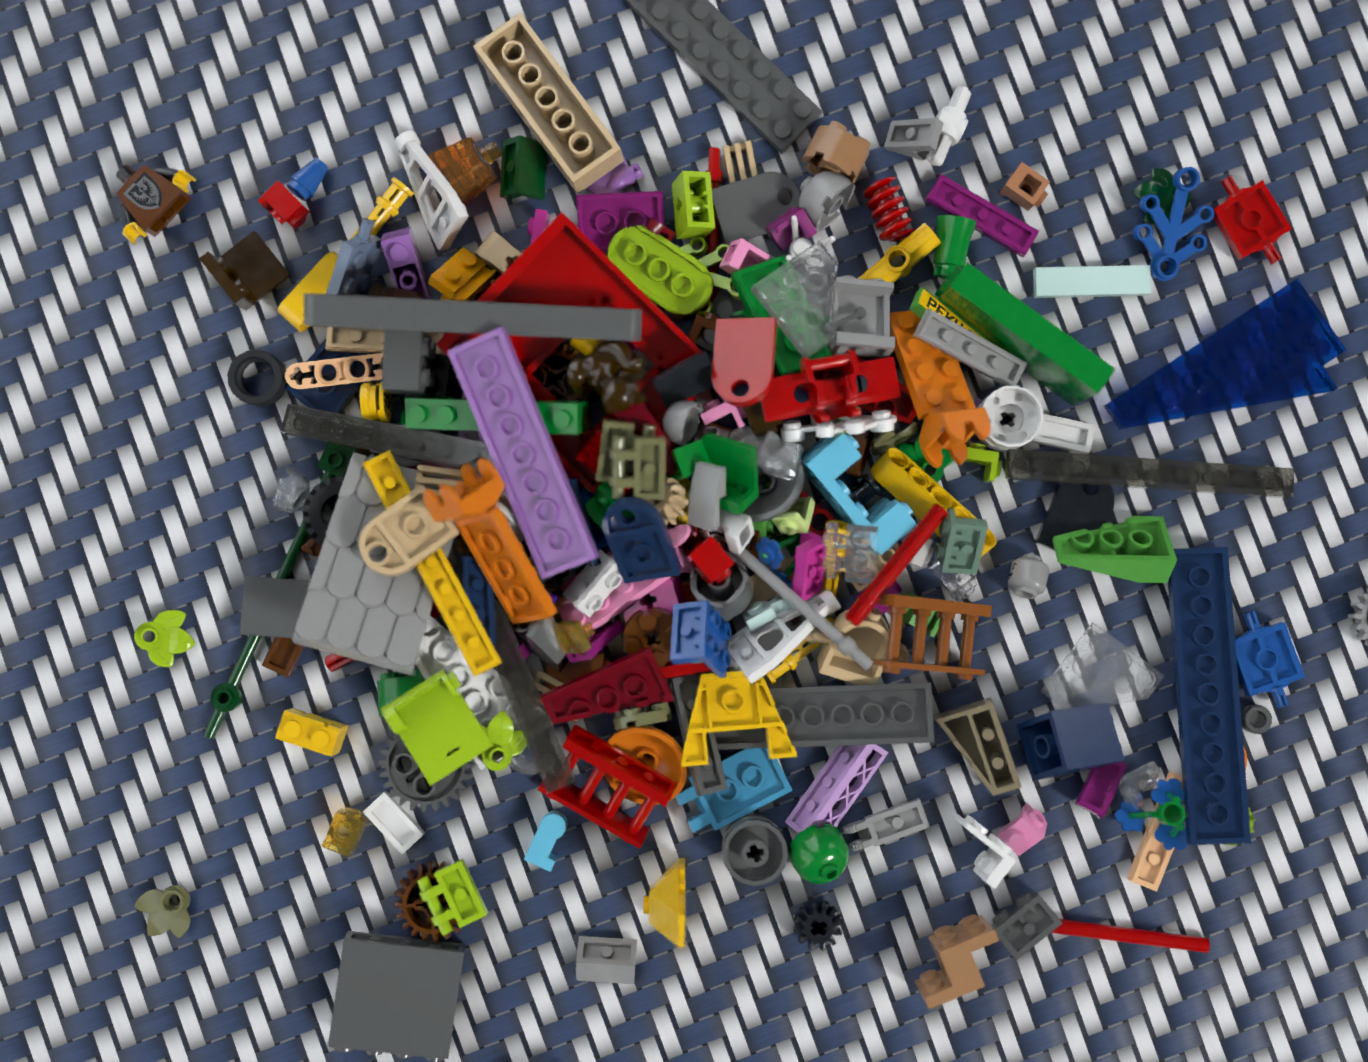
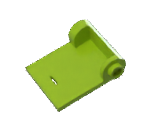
(434, 722)

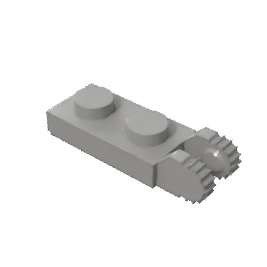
(889, 824)

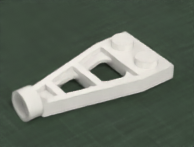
(451, 213)
(756, 661)

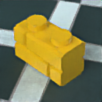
(311, 732)

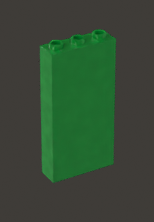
(1013, 326)

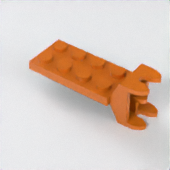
(937, 394)
(492, 541)

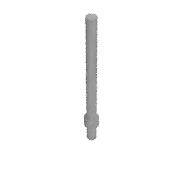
(845, 645)

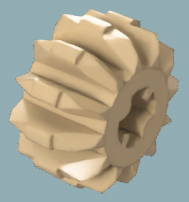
(673, 503)

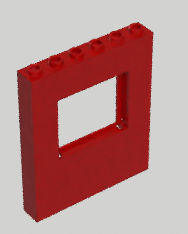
(572, 271)

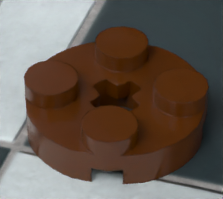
(647, 622)

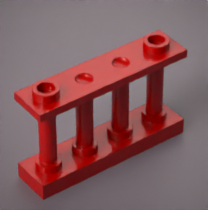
(624, 768)

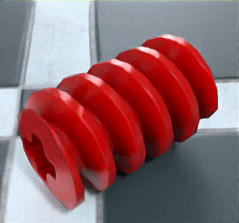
(887, 210)

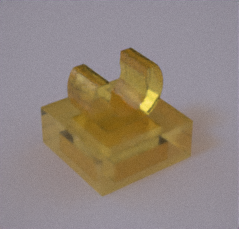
(574, 636)

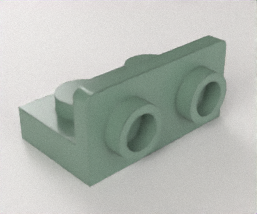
(960, 544)

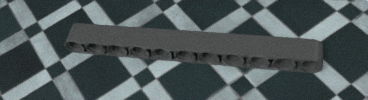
(472, 317)

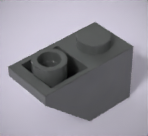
(545, 643)

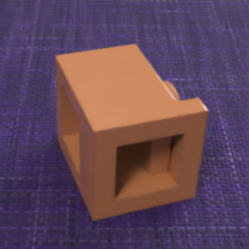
(1031, 180)

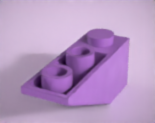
(405, 261)

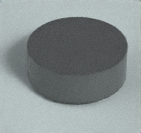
(1256, 718)

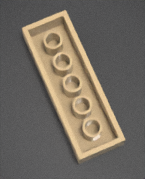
(548, 103)

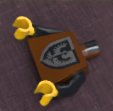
(151, 198)

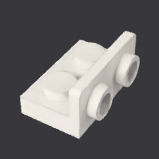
(594, 585)

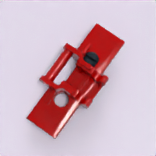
(834, 398)

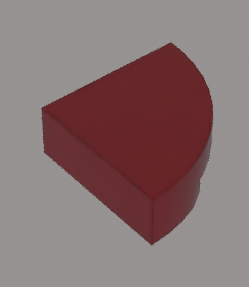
(658, 228)

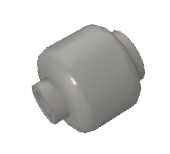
(1028, 576)

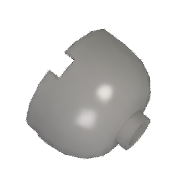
(823, 197)

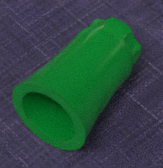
(955, 238)

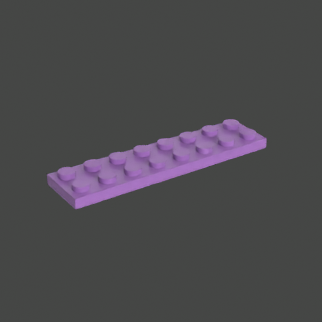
(523, 453)

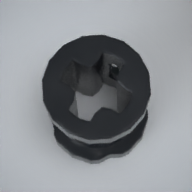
(864, 490)

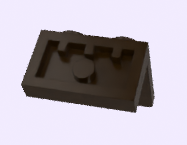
(246, 270)

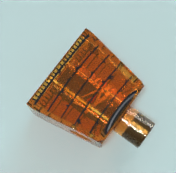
(467, 167)

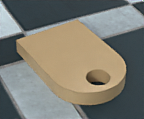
(406, 534)

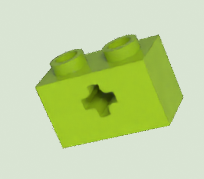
(693, 205)

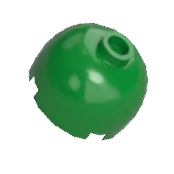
(819, 854)

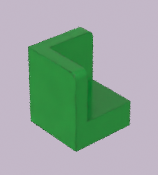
(687, 457)

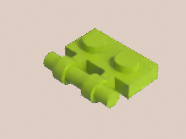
(459, 893)

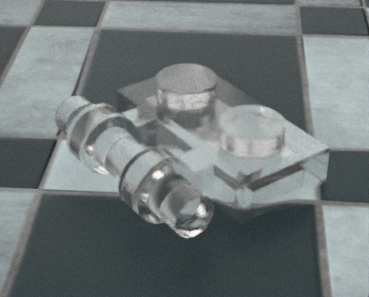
(860, 552)

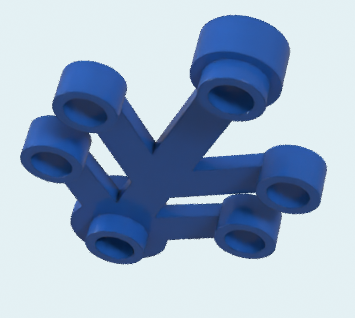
(1173, 229)

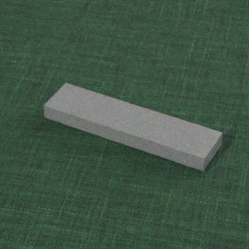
(969, 348)

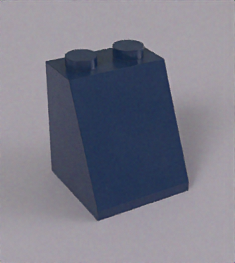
(1070, 741)

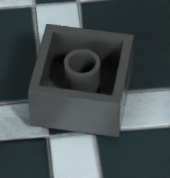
(408, 362)

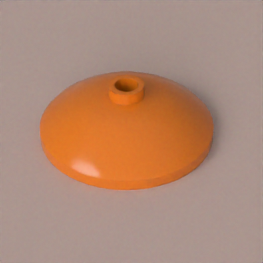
(659, 744)

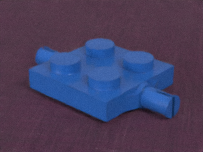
(1266, 659)

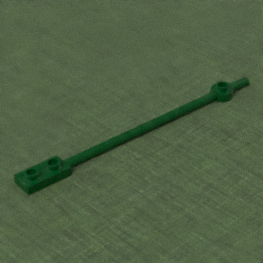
(333, 462)

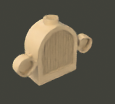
(872, 640)

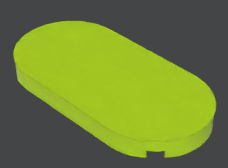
(662, 270)

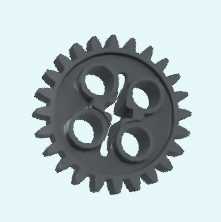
(411, 790)

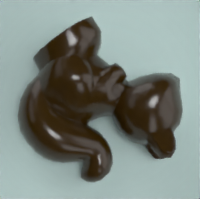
(600, 372)

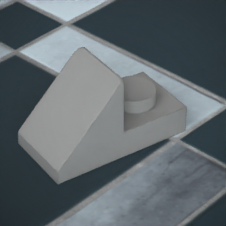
(914, 137)

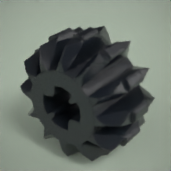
(814, 934)

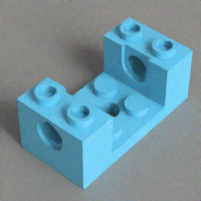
(830, 459)

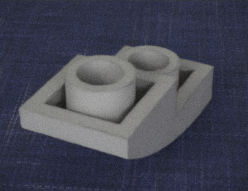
(706, 489)

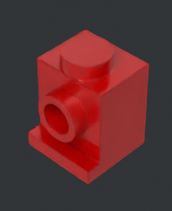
(283, 205)

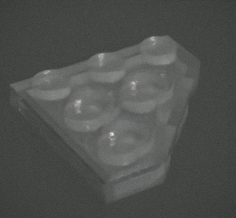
(802, 297)
(1100, 672)

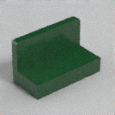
(522, 169)

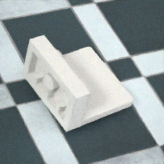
(996, 861)

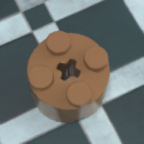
(836, 151)

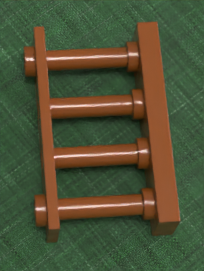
(946, 612)

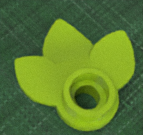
(168, 637)
(504, 739)

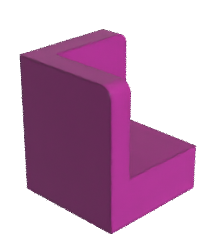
(782, 231)

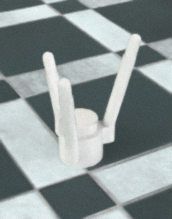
(799, 243)

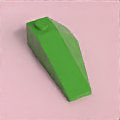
(1128, 550)

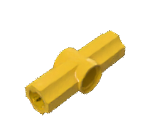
(913, 248)

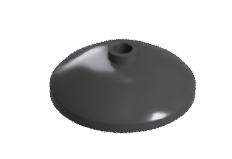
(778, 497)

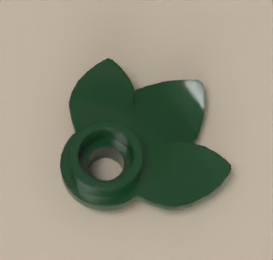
(1161, 186)

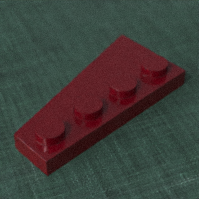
(616, 686)

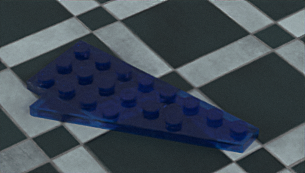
(1253, 360)

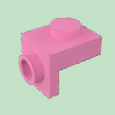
(714, 410)
(1024, 830)

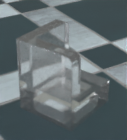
(779, 456)

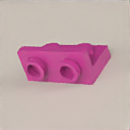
(808, 566)

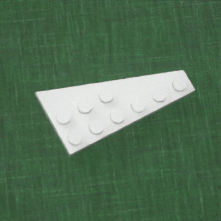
(483, 693)

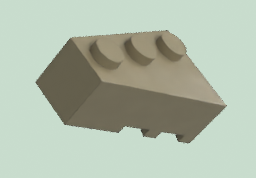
(981, 741)

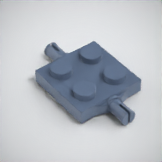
(355, 262)

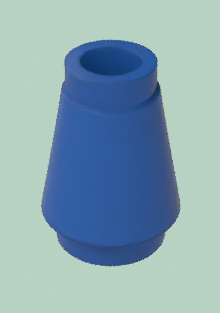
(307, 179)

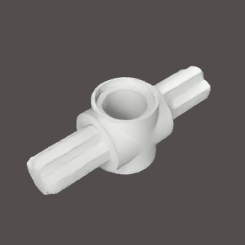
(953, 127)

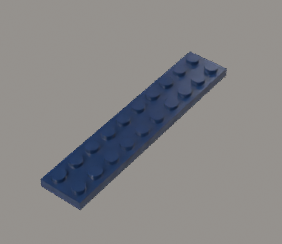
(1208, 698)

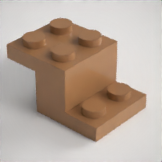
(958, 968)

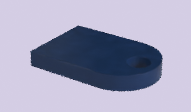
(640, 543)

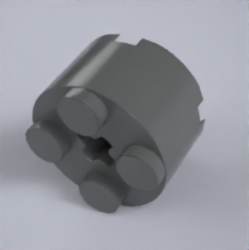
(732, 595)

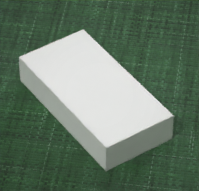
(1065, 434)
(394, 822)

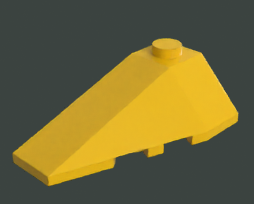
(667, 903)

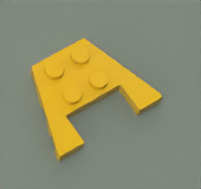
(732, 706)

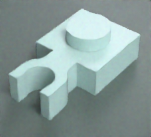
(762, 612)

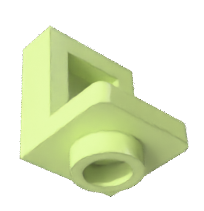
(796, 518)

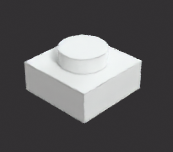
(923, 556)

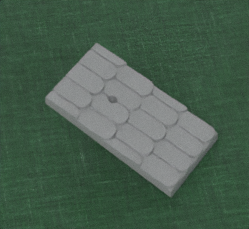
(351, 606)

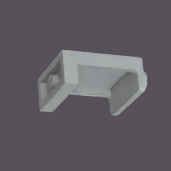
(870, 335)

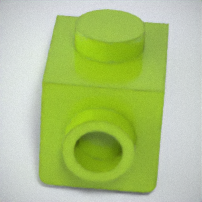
(977, 454)

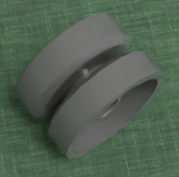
(758, 866)

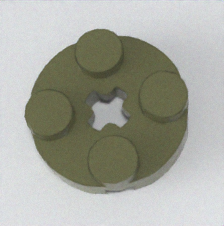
(642, 716)

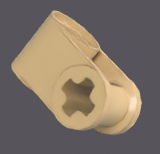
(497, 252)

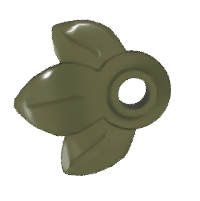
(889, 439)
(163, 912)

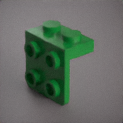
(741, 471)

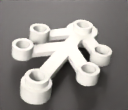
(879, 422)

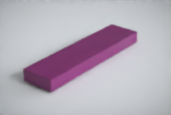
(990, 219)

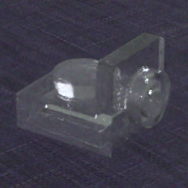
(956, 584)
(1139, 779)

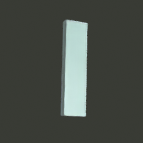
(1092, 281)

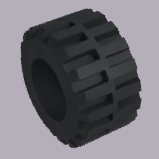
(315, 504)

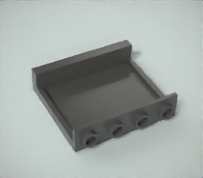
(396, 996)

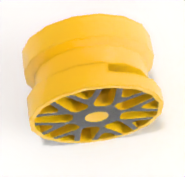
(375, 402)

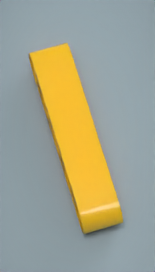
(918, 490)

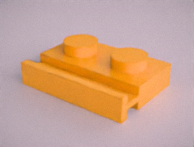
(462, 276)

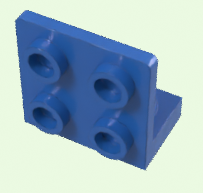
(700, 636)

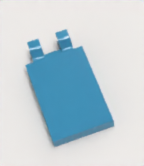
(750, 782)

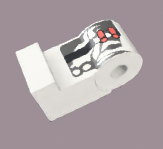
(733, 529)

